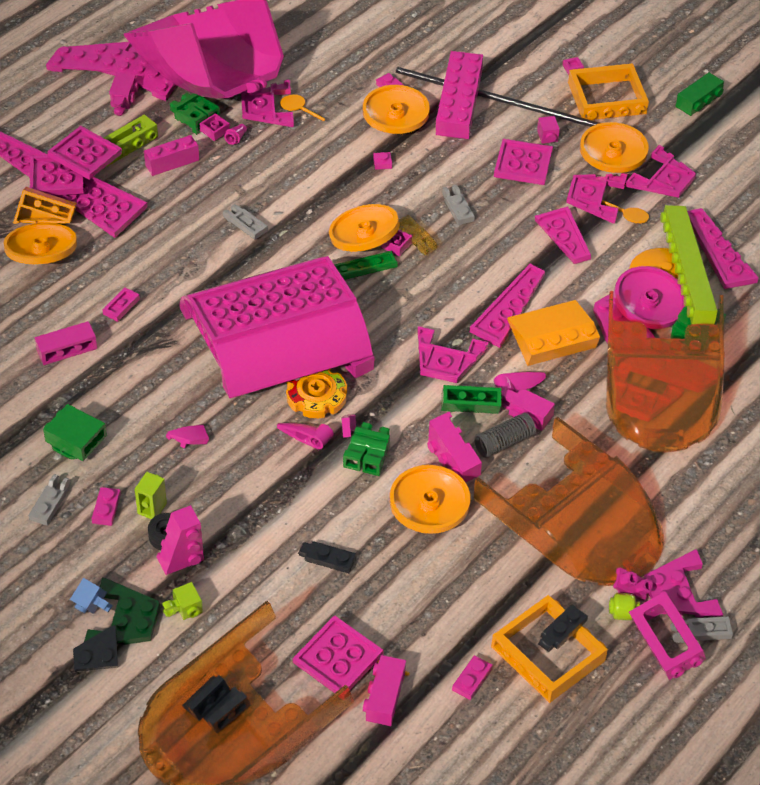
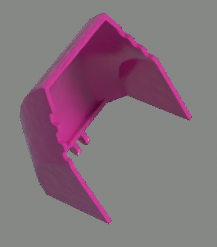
(215, 49)

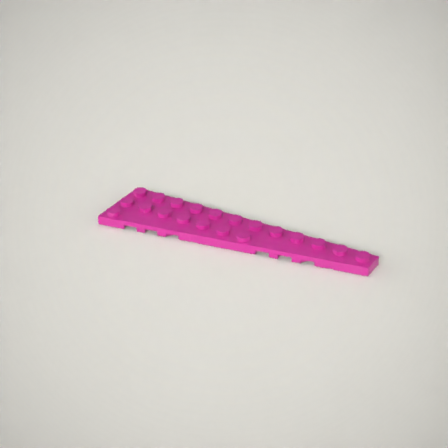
(100, 203)

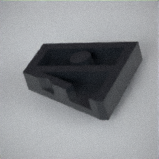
(97, 652)

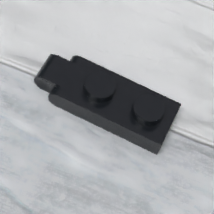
(327, 556)
(562, 628)

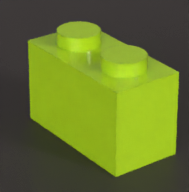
(150, 495)

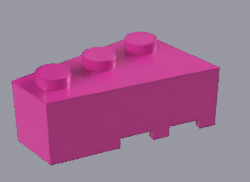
(451, 449)
(183, 541)

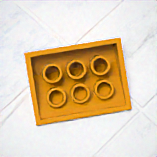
(554, 332)

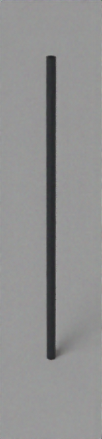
(503, 99)

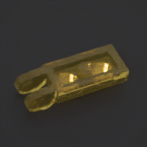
(418, 233)

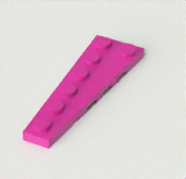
(723, 259)
(512, 301)

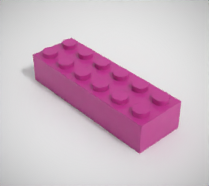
(459, 95)

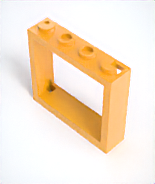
(607, 74)
(528, 670)

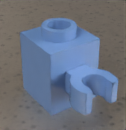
(90, 597)

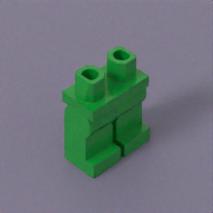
(193, 110)
(367, 448)

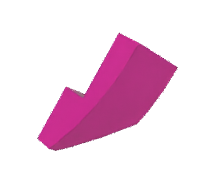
(348, 424)
(189, 435)

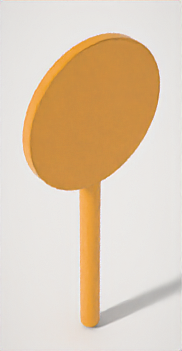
(297, 102)
(631, 214)

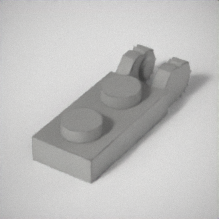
(458, 205)
(245, 221)
(49, 500)
(706, 629)

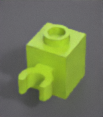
(185, 600)

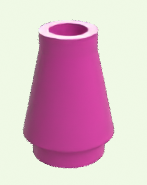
(235, 134)

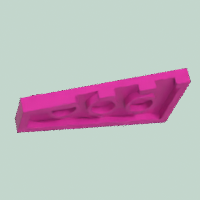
(565, 233)

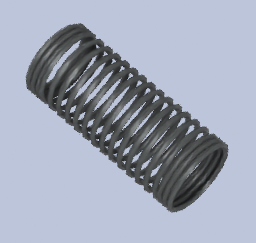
(522, 427)

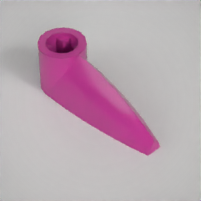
(518, 380)
(313, 436)

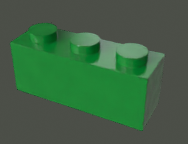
(699, 94)
(471, 399)

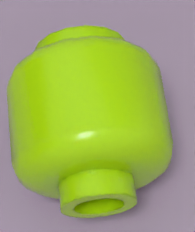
(621, 605)

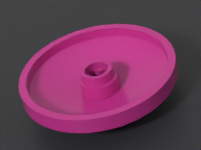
(649, 297)

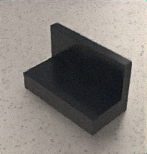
(207, 697)
(227, 710)

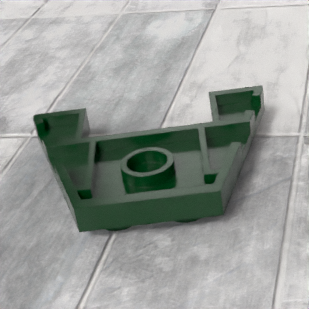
(133, 616)

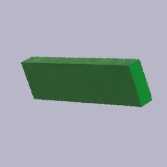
(367, 265)

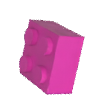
(214, 127)
(398, 243)

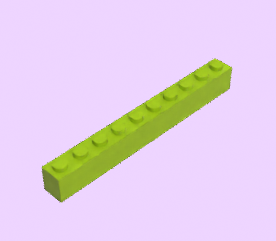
(688, 265)

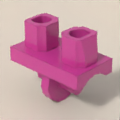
(630, 583)

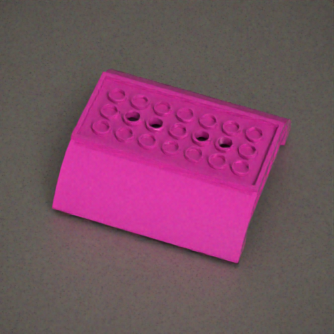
(282, 333)

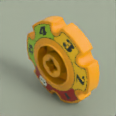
(317, 394)

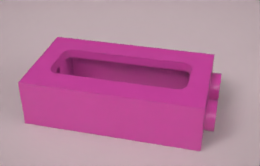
(674, 666)

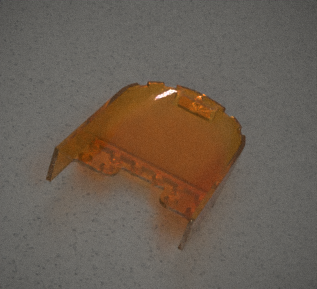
(664, 388)
(588, 520)
(253, 745)

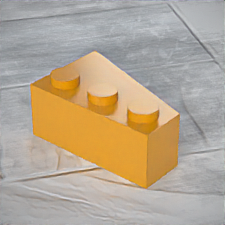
(43, 208)

